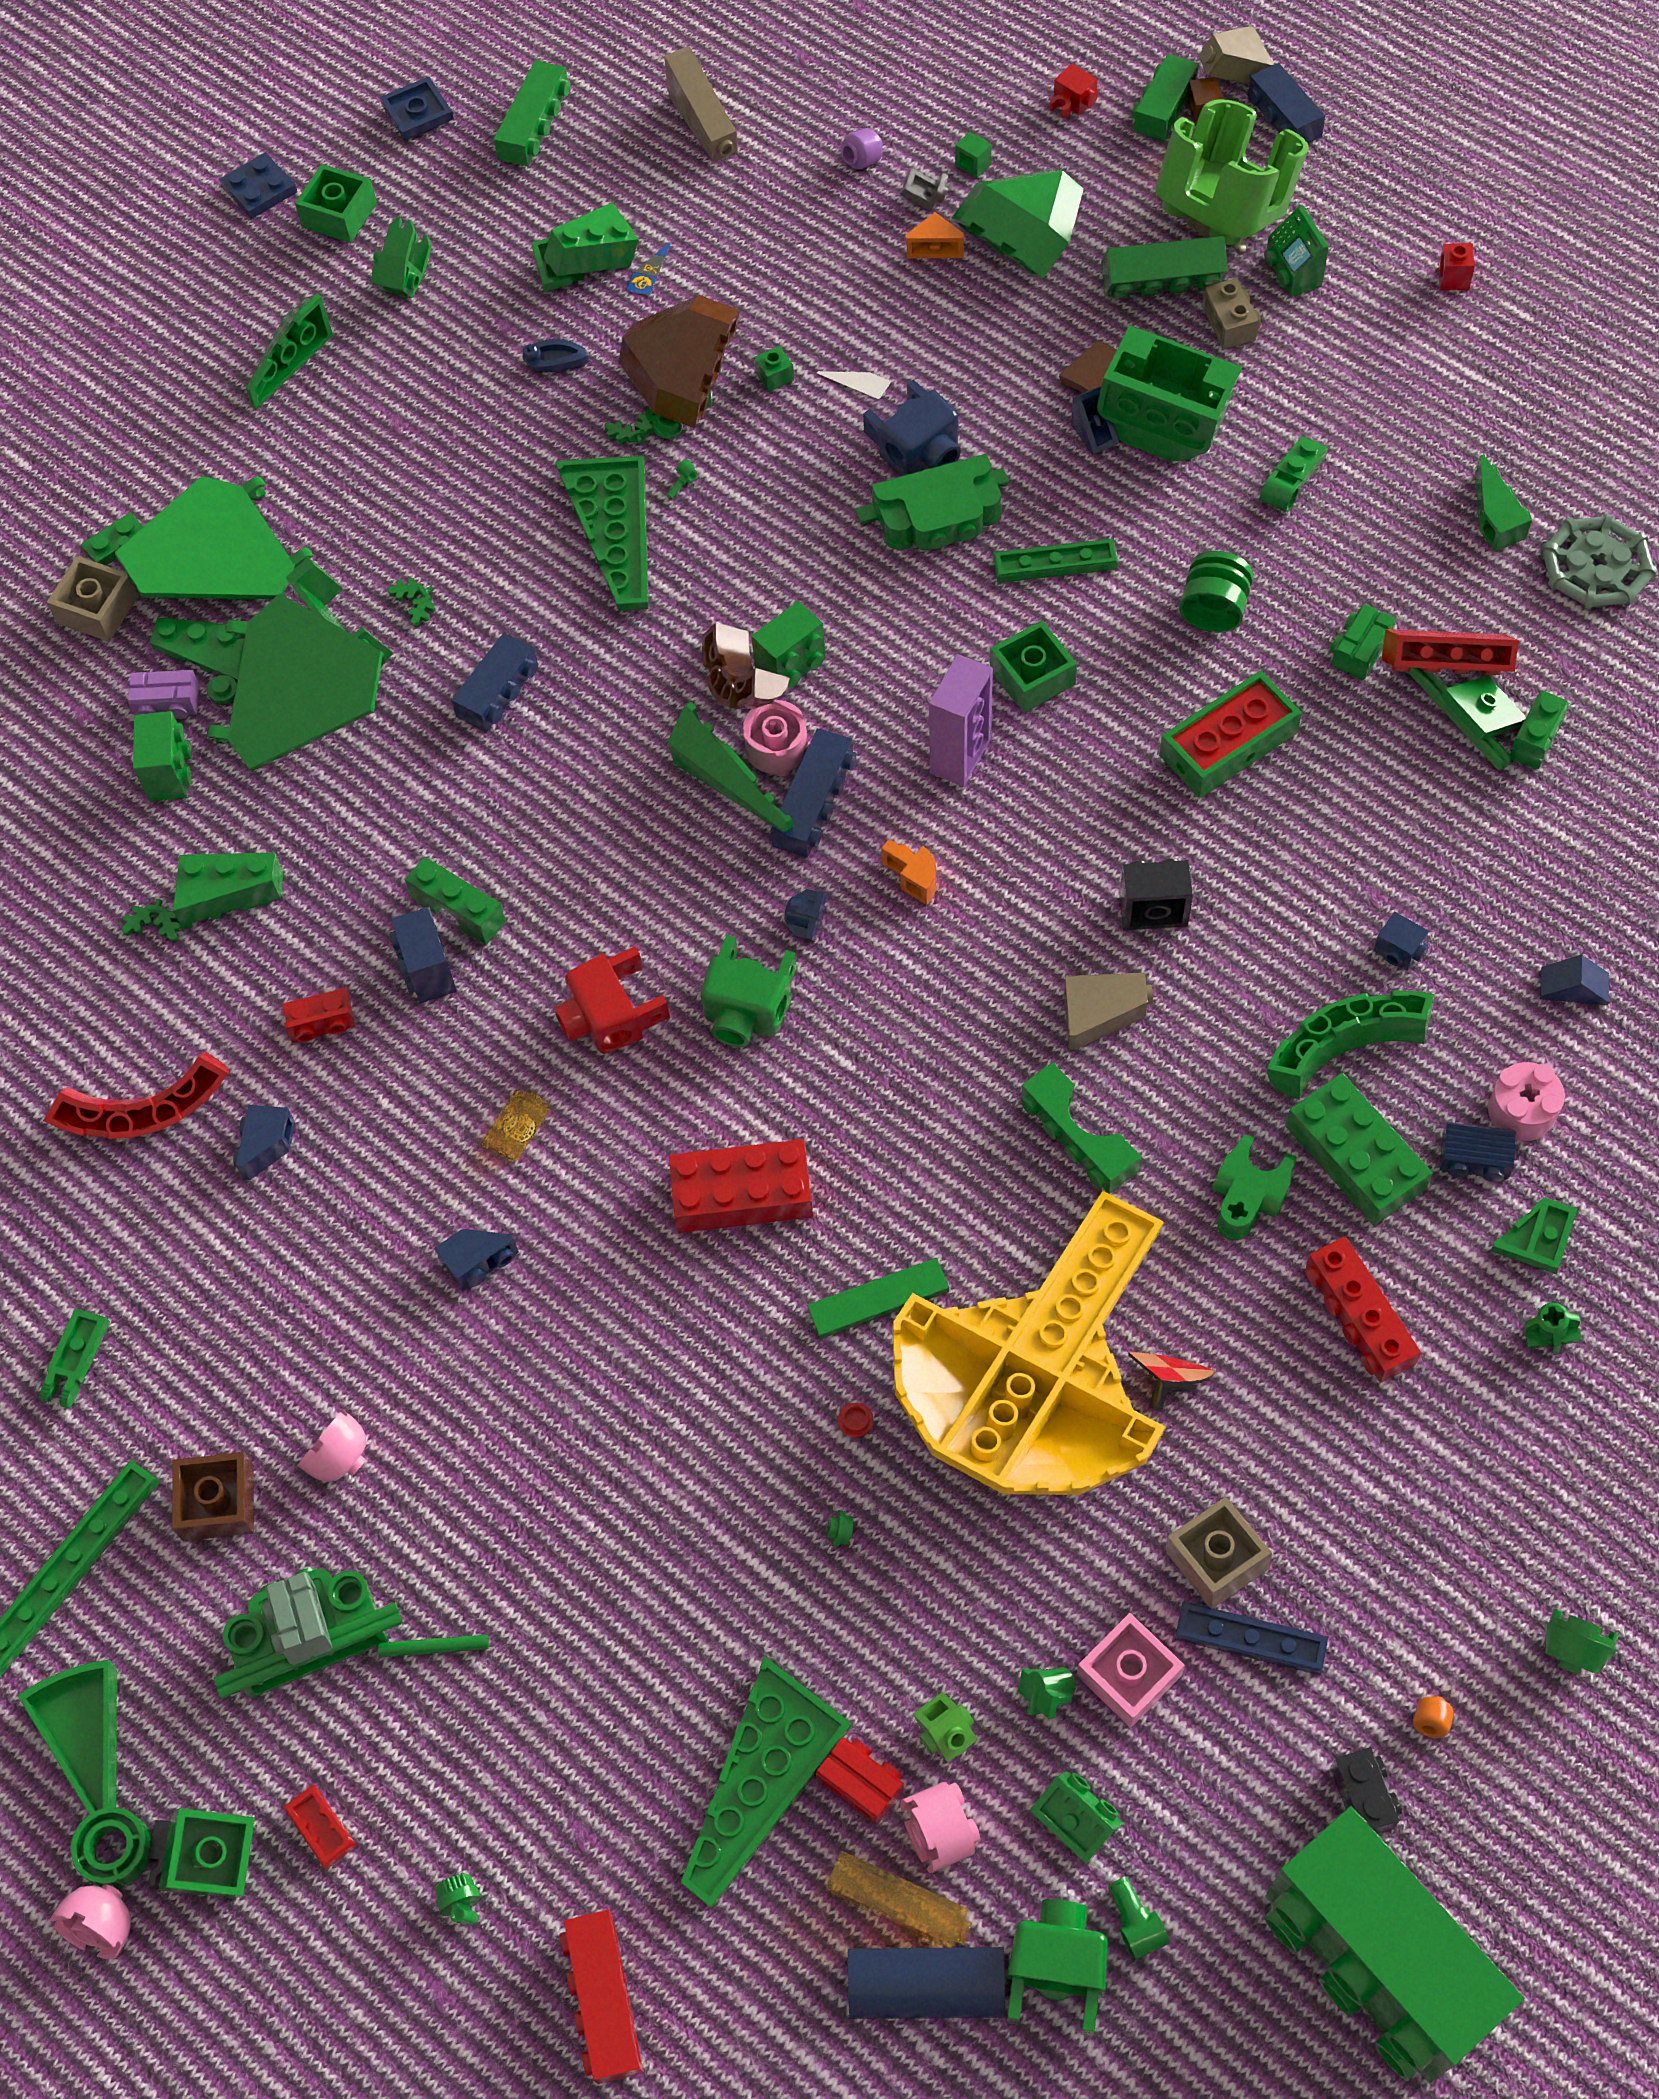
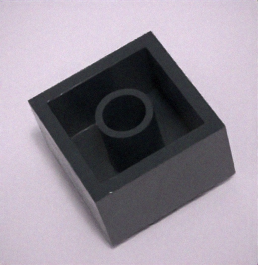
(1155, 894)

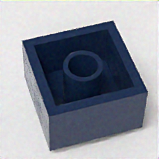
(421, 955)

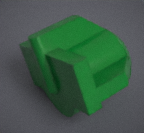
(1552, 1328)
(1046, 1689)

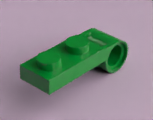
(1292, 473)

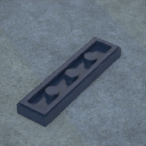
(1251, 1638)

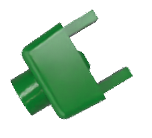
(745, 996)
(1058, 1960)

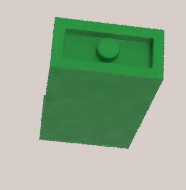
(317, 590)

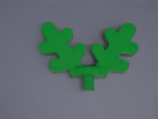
(642, 429)
(421, 604)
(143, 915)

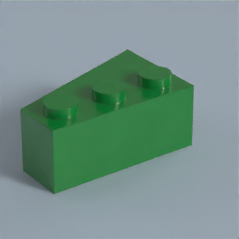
(592, 243)
(224, 882)

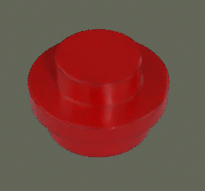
(855, 1420)

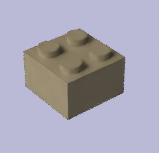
(92, 598)
(1218, 1552)

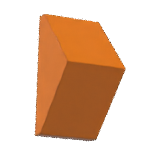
(935, 239)

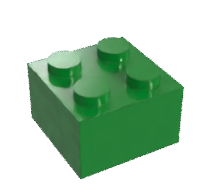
(336, 203)
(790, 644)
(1033, 666)
(161, 756)
(207, 1853)

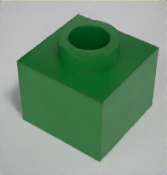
(973, 154)
(774, 368)

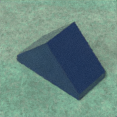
(1090, 426)
(1575, 981)

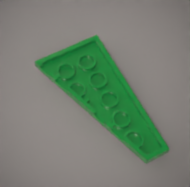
(612, 512)
(199, 643)
(769, 1764)

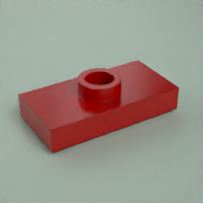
(320, 1826)

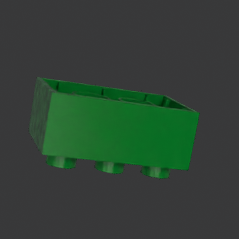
(1388, 1949)

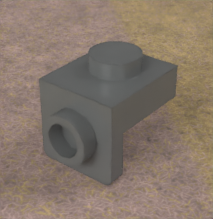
(924, 189)

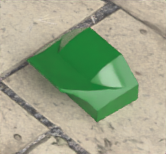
(547, 276)

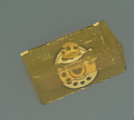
(516, 1124)

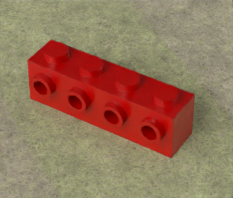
(1449, 651)
(1362, 1310)
(602, 1996)

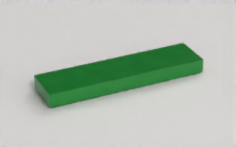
(1055, 560)
(877, 1298)

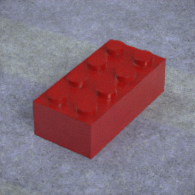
(740, 1186)

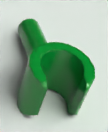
(687, 474)

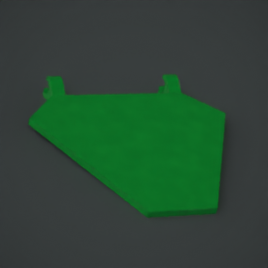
(210, 547)
(295, 682)

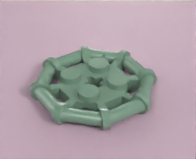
(1602, 547)

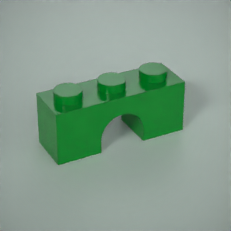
(473, 909)

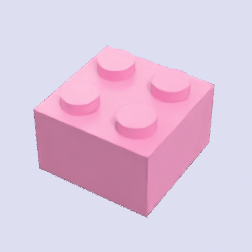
(1130, 1670)

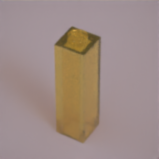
(899, 1901)

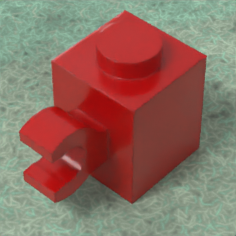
(1074, 91)

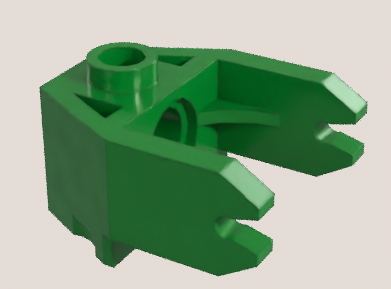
(401, 261)

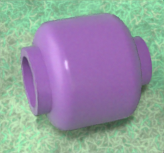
(862, 148)

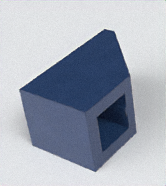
(264, 1139)
(474, 1254)

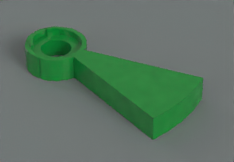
(79, 1725)

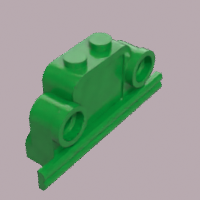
(937, 504)
(350, 1619)

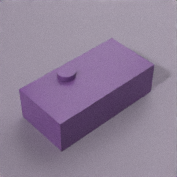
(960, 720)

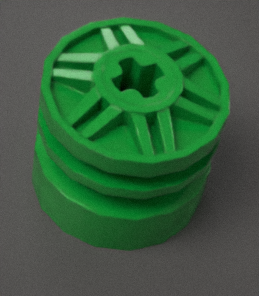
(1216, 591)

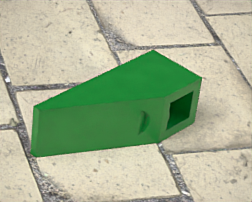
(1499, 512)

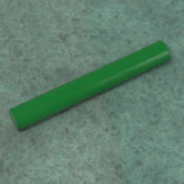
(435, 1645)

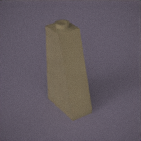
(699, 104)

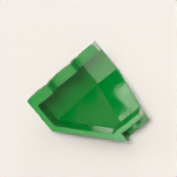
(1023, 216)

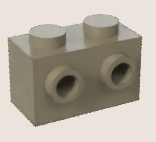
(1231, 313)

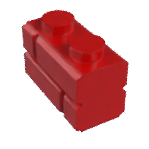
(860, 1779)

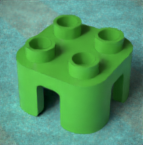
(1217, 183)

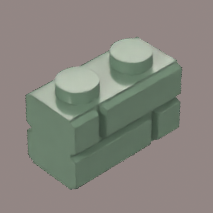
(297, 1619)

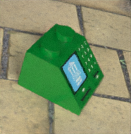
(1297, 253)

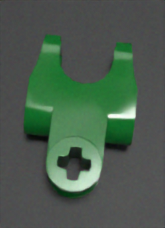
(1249, 1190)

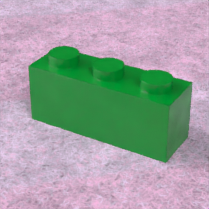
(1164, 97)

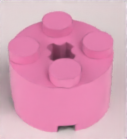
(775, 737)
(1526, 1100)
(940, 1826)

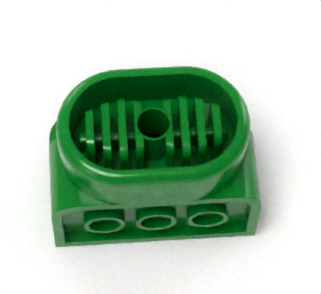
(1166, 395)

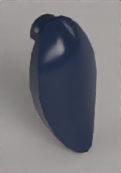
(554, 355)

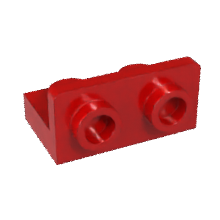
(318, 1015)

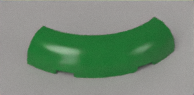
(1346, 1026)

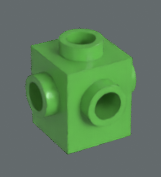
(945, 1727)

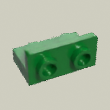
(1076, 1815)

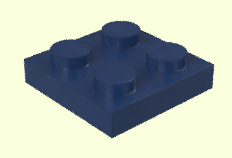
(416, 108)
(258, 185)

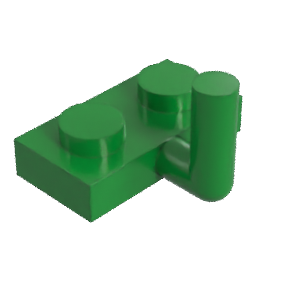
(103, 545)

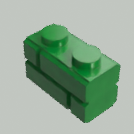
(1361, 642)
(1539, 729)

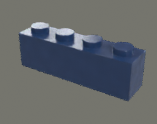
(813, 791)

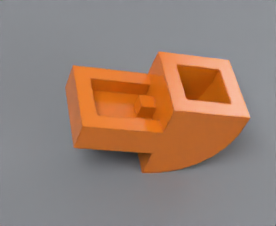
(915, 870)

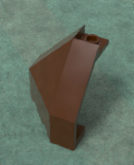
(679, 356)

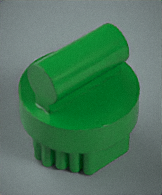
(457, 1897)

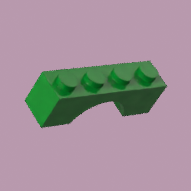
(1107, 1159)

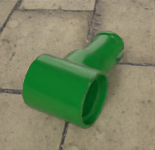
(1141, 1930)

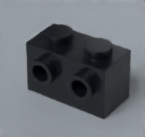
(1363, 1787)

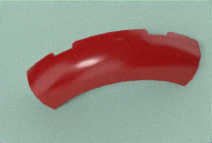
(138, 1116)

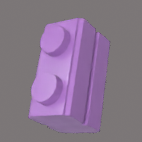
(164, 693)

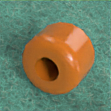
(1433, 1717)

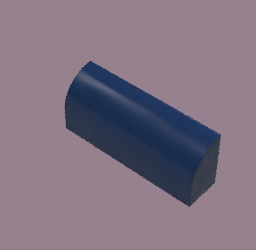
(926, 1983)

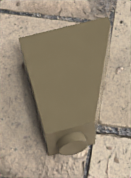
(1235, 55)
(1103, 1005)

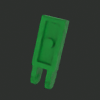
(74, 1356)

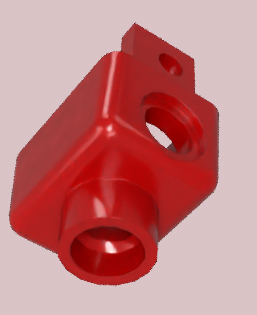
(601, 1005)

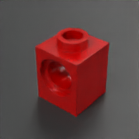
(1456, 266)

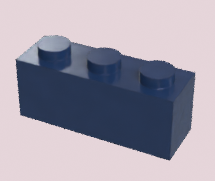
(1285, 103)
(495, 682)

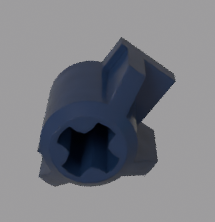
(805, 913)

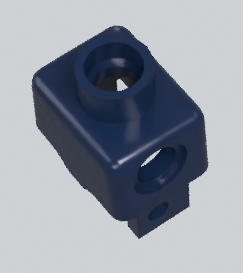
(918, 434)

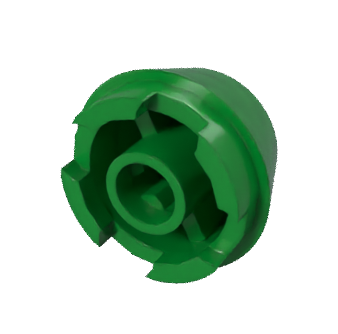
(1578, 1643)

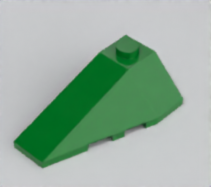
(294, 342)

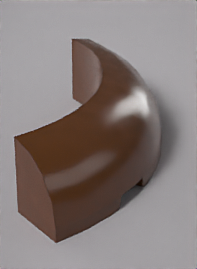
(731, 672)

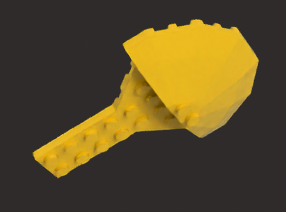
(1028, 1382)

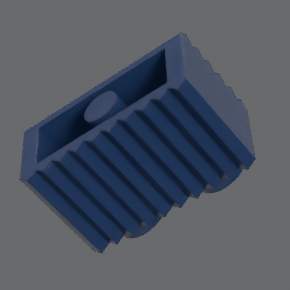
(1477, 1151)

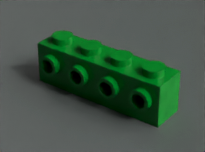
(531, 113)

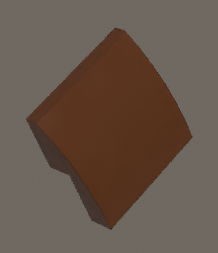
(1089, 368)

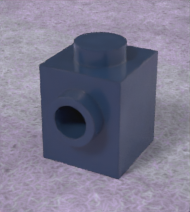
(1401, 941)

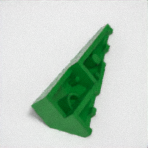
(718, 766)

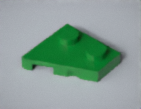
(1539, 1235)

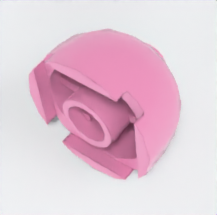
(336, 1450)
(94, 1918)

